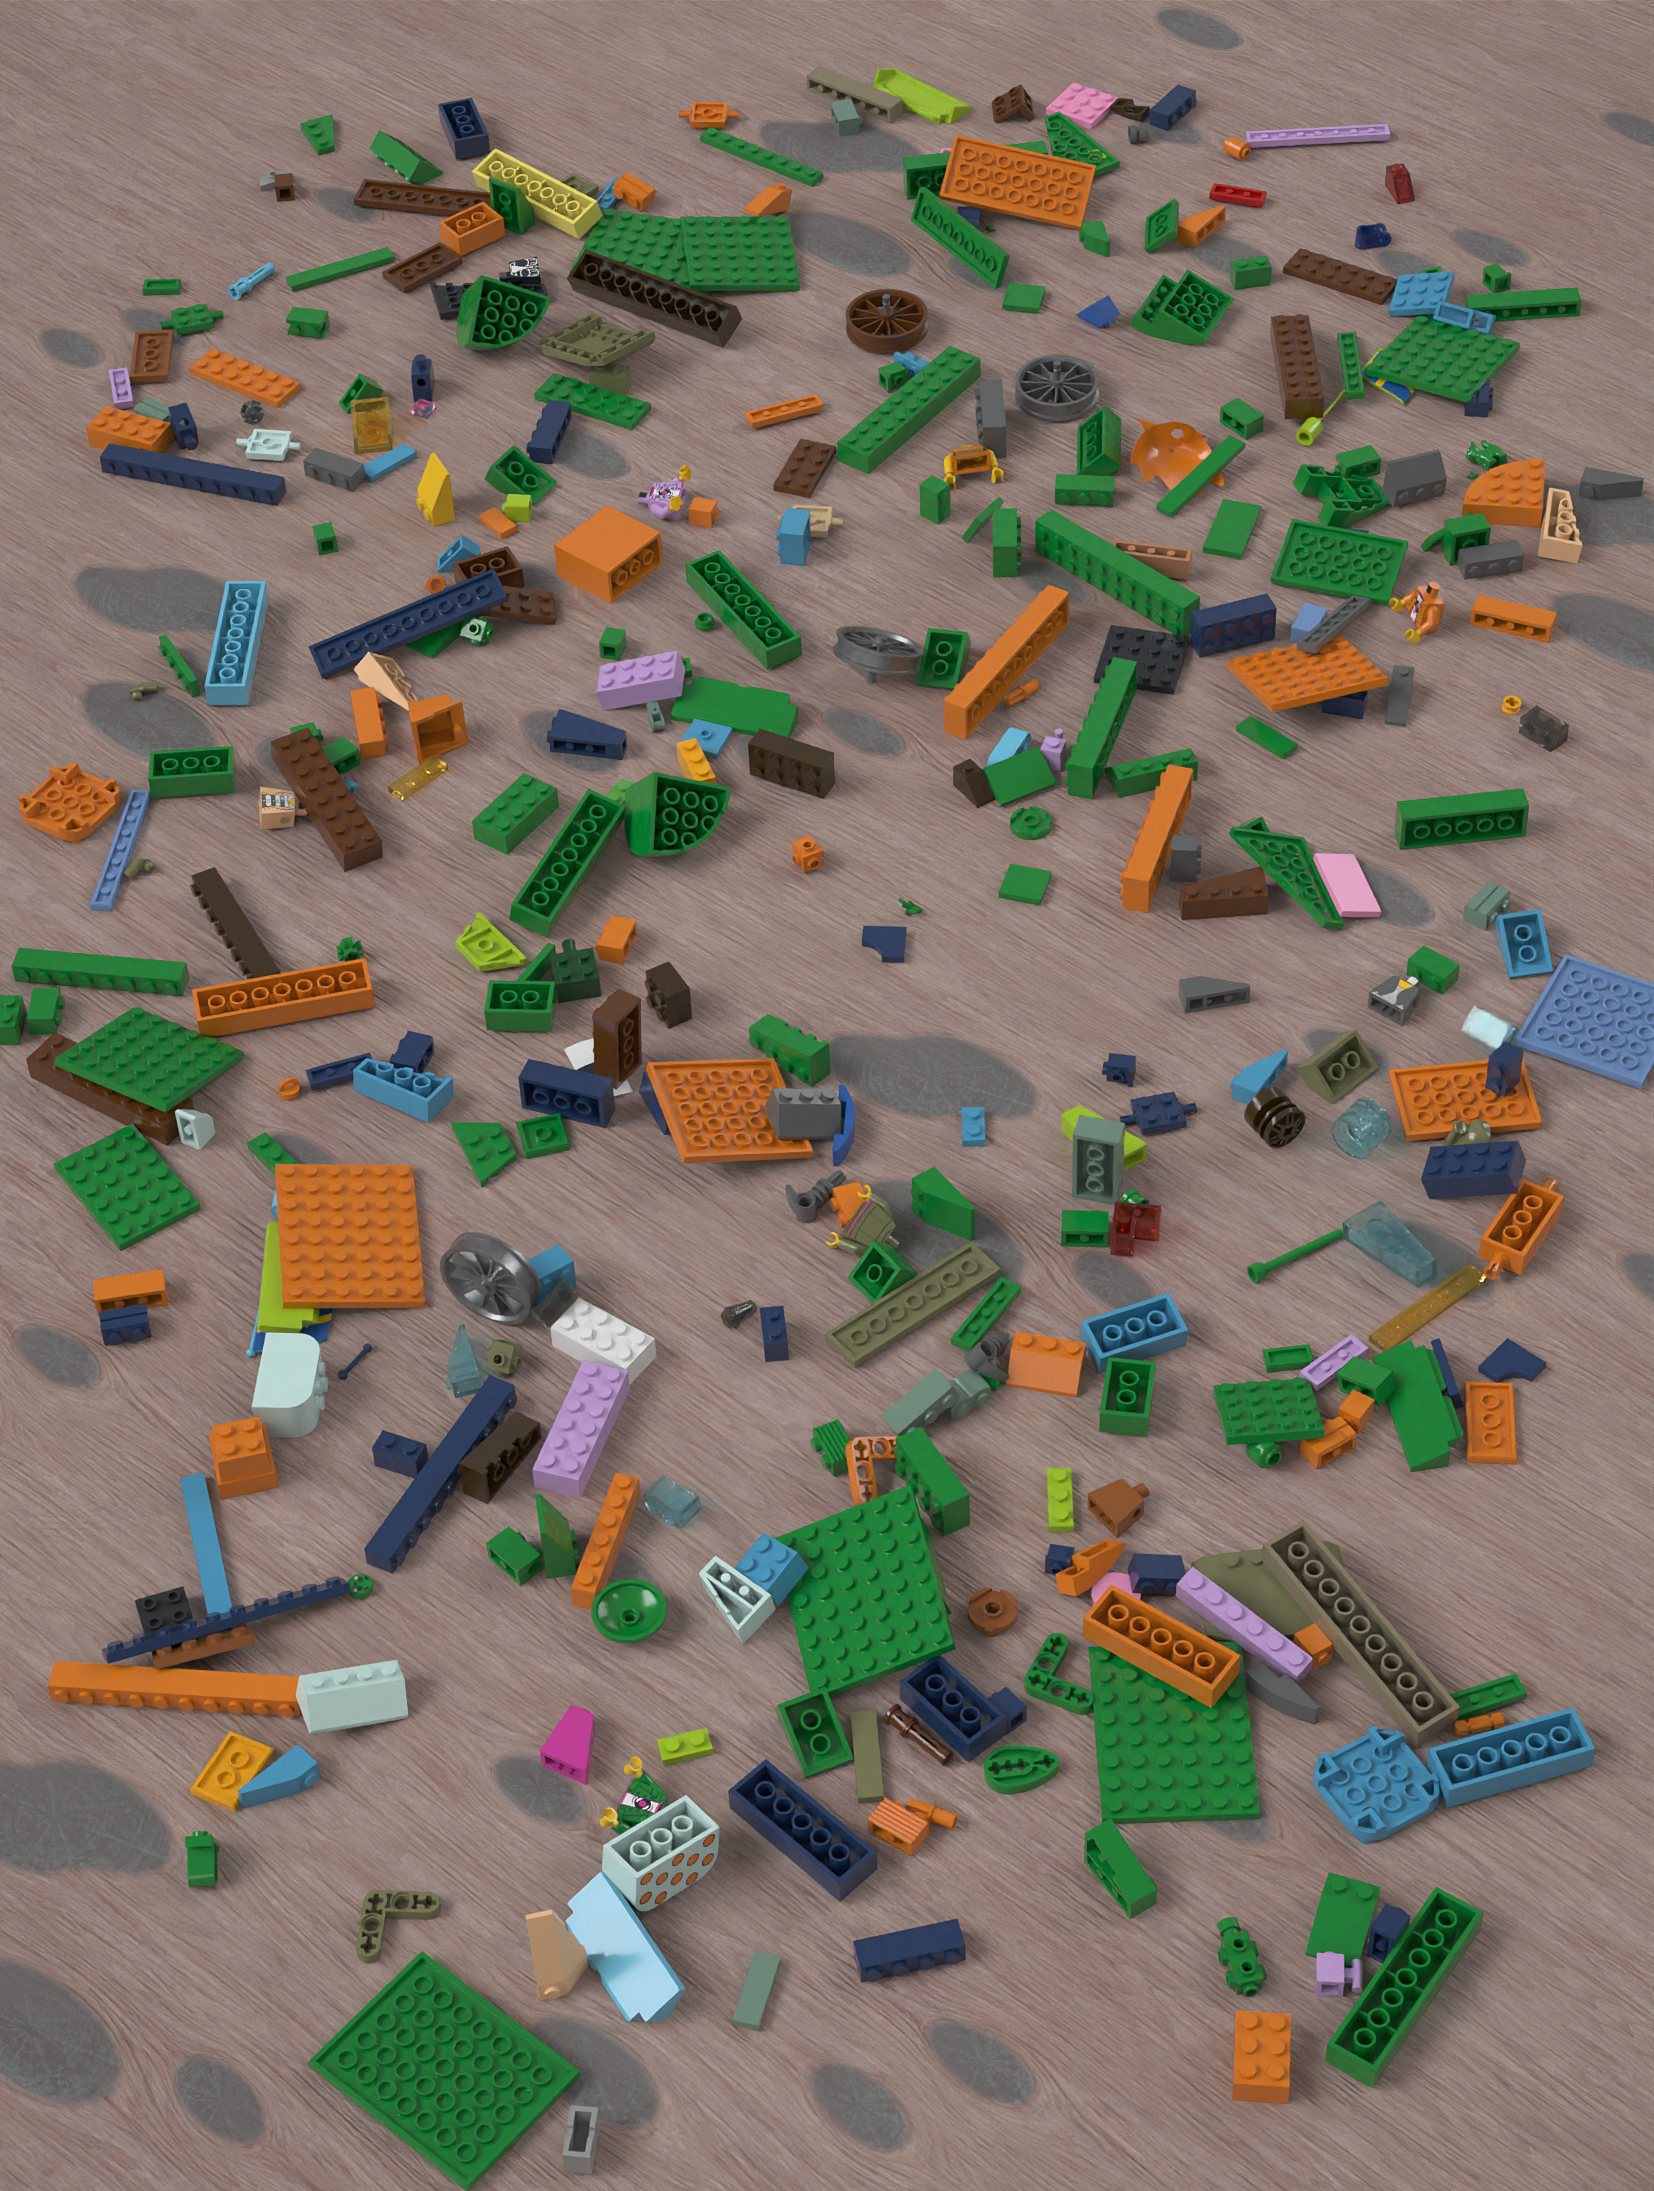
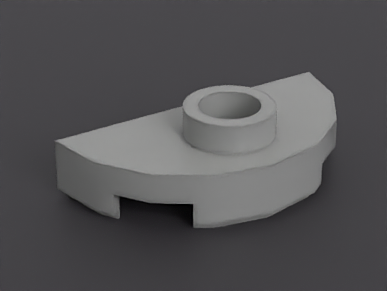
(268, 180)

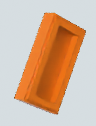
(498, 522)

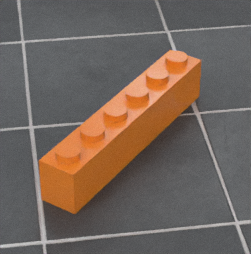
(605, 1540)

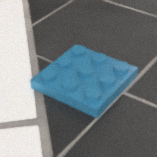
(1420, 293)

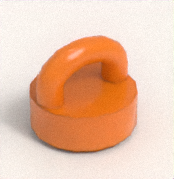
(435, 584)
(289, 1088)

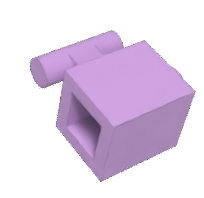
(1054, 750)
(1332, 1975)

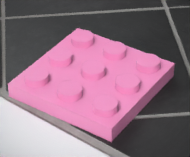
(1082, 105)

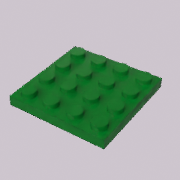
(1268, 1411)

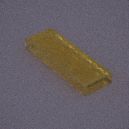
(418, 778)

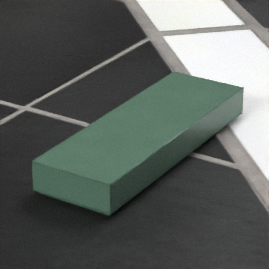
(756, 1990)

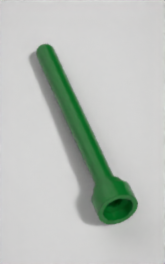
(1258, 1271)

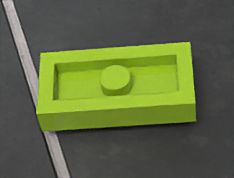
(684, 1747)

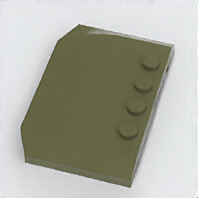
(594, 343)
(1256, 1587)

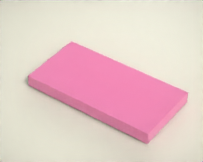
(1347, 885)

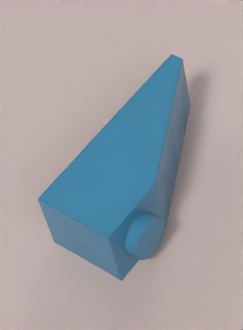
(1258, 1077)
(283, 1778)

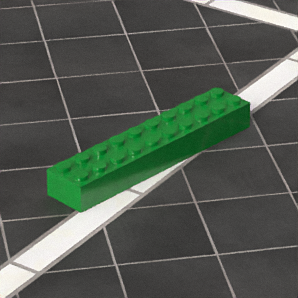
(908, 410)
(1115, 573)

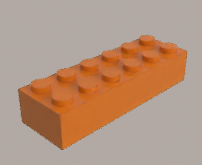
(1161, 1645)

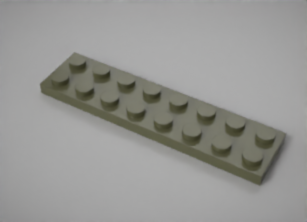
(912, 1304)

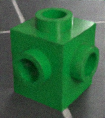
(477, 630)

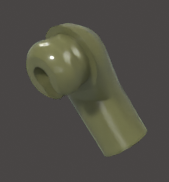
(146, 687)
(139, 865)

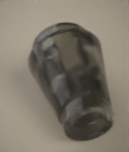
(737, 1314)

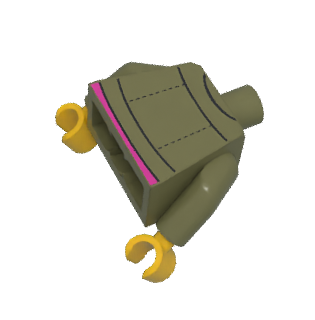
(870, 1223)

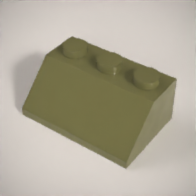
(1338, 1066)

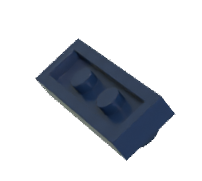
(334, 1072)
(1451, 1389)

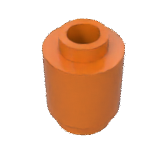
(1237, 148)

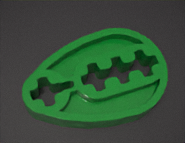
(1019, 1781)

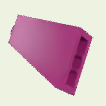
(571, 1745)

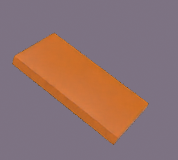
(1490, 1423)

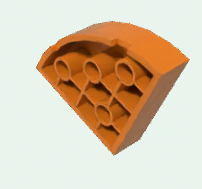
(1509, 494)

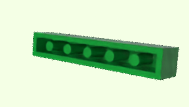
(1527, 304)

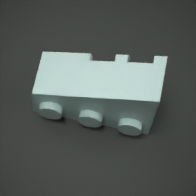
(737, 1598)

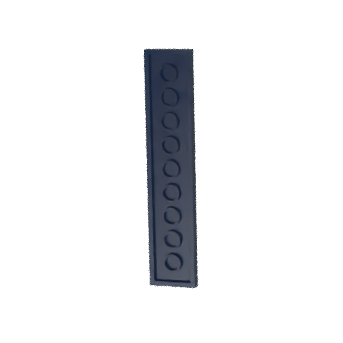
(408, 623)

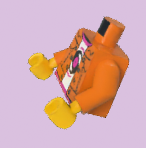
(1424, 609)

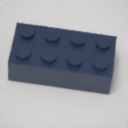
(464, 128)
(1233, 625)
(568, 1092)
(1473, 1170)
(953, 1707)

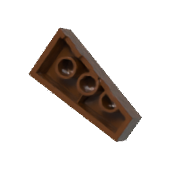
(1225, 896)

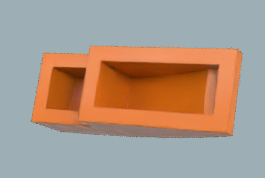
(1088, 1567)

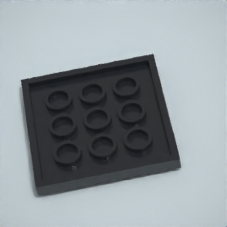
(1157, 656)

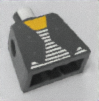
(1395, 999)

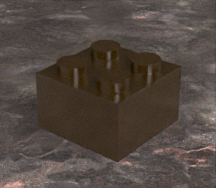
(668, 995)

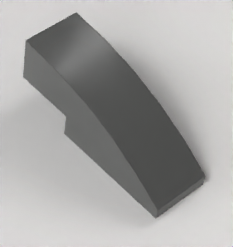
(1281, 1694)

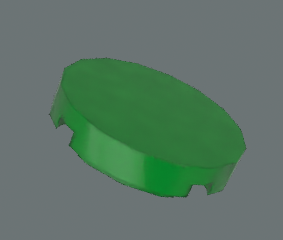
(1030, 823)

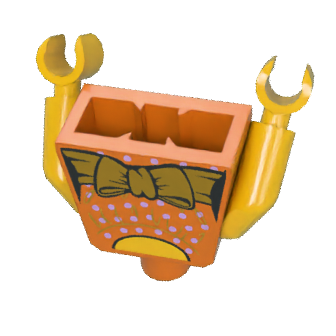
(968, 460)

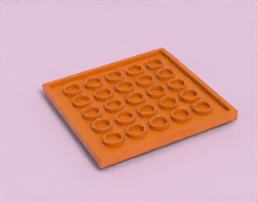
(1295, 678)
(720, 1109)

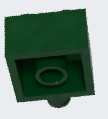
(575, 973)

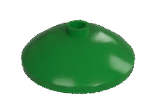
(625, 1602)

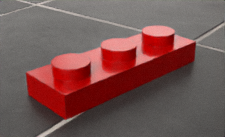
(1237, 195)

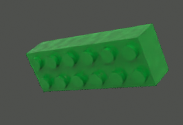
(1461, 819)

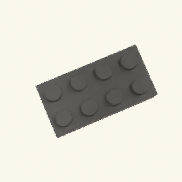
(991, 416)

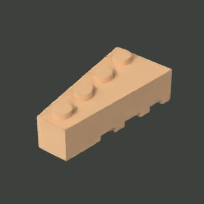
(1558, 532)

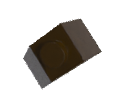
(972, 783)

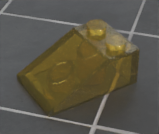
(372, 425)

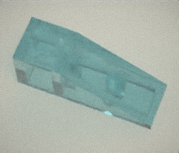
(462, 1367)

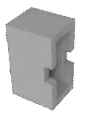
(581, 2139)

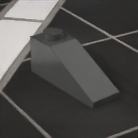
(1604, 485)
(1399, 695)
(1210, 993)

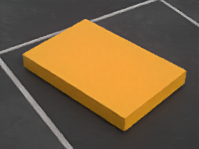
(230, 1769)

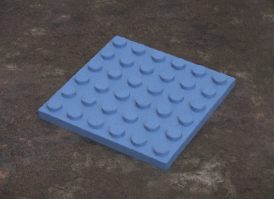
(1594, 1022)

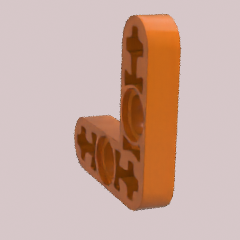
(867, 1455)

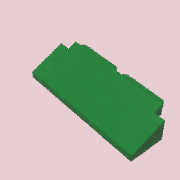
(736, 707)
(1419, 1411)

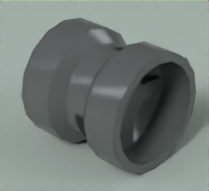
(1138, 133)

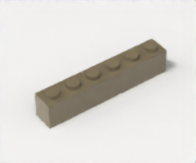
(865, 97)

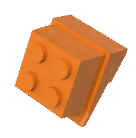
(437, 726)
(242, 1458)

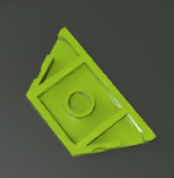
(487, 947)

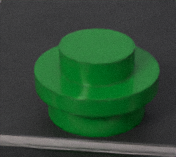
(704, 621)

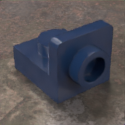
(1058, 1558)

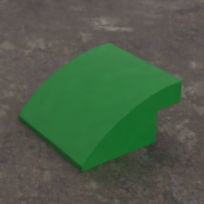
(1182, 310)

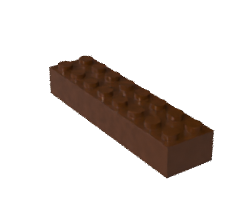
(1296, 367)
(326, 799)
(126, 1110)

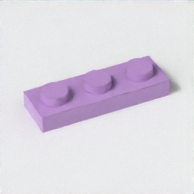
(121, 388)
(1326, 1366)

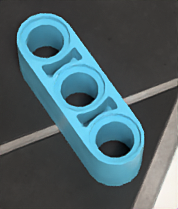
(1012, 743)

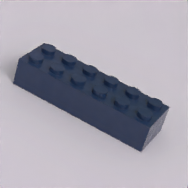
(803, 1830)

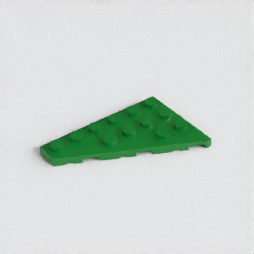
(1293, 868)

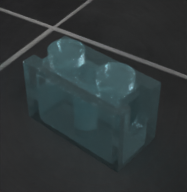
(1488, 1028)

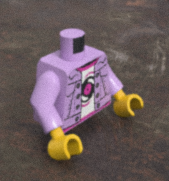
(667, 498)

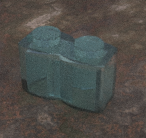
(672, 1501)

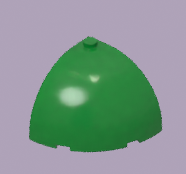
(497, 314)
(671, 814)

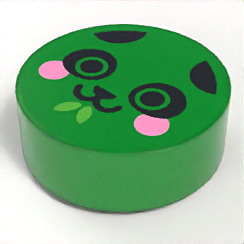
(360, 1586)

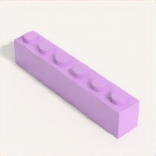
(1243, 1626)

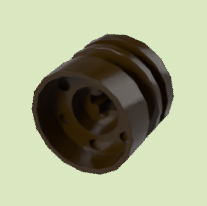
(1274, 1117)

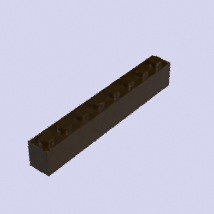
(232, 925)

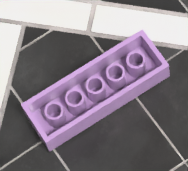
(581, 1429)

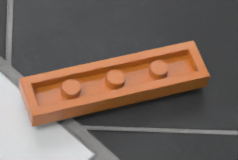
(784, 411)

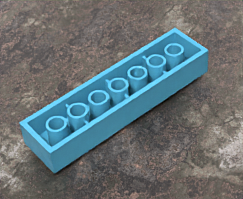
(236, 643)

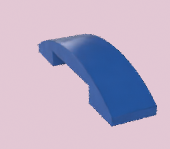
(843, 1143)

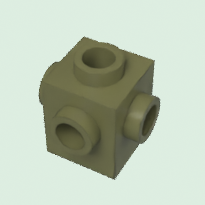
(504, 1357)

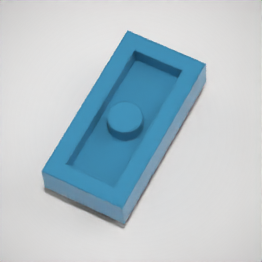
(973, 1126)

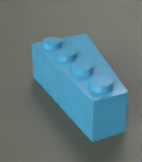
(403, 1089)

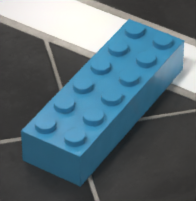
(1510, 1757)

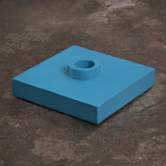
(710, 736)

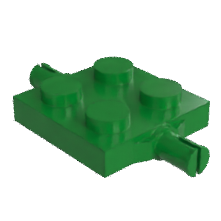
(191, 319)

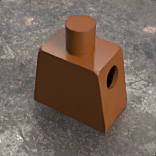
(1118, 1505)

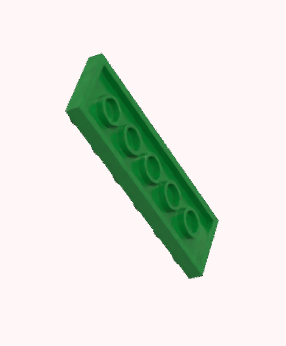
(594, 401)

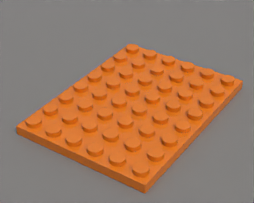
(348, 1236)

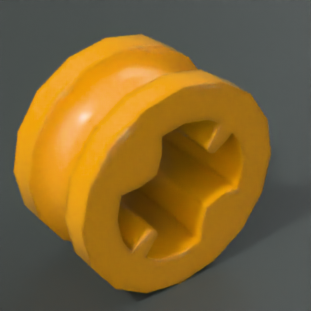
(1513, 700)

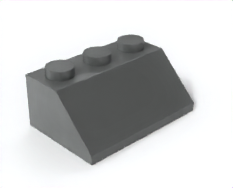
(1414, 478)
(804, 1113)

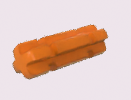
(1479, 1724)

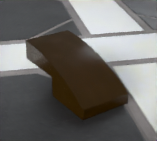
(1127, 109)

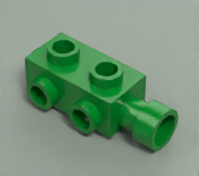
(1239, 1953)

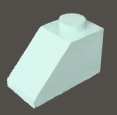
(194, 1127)

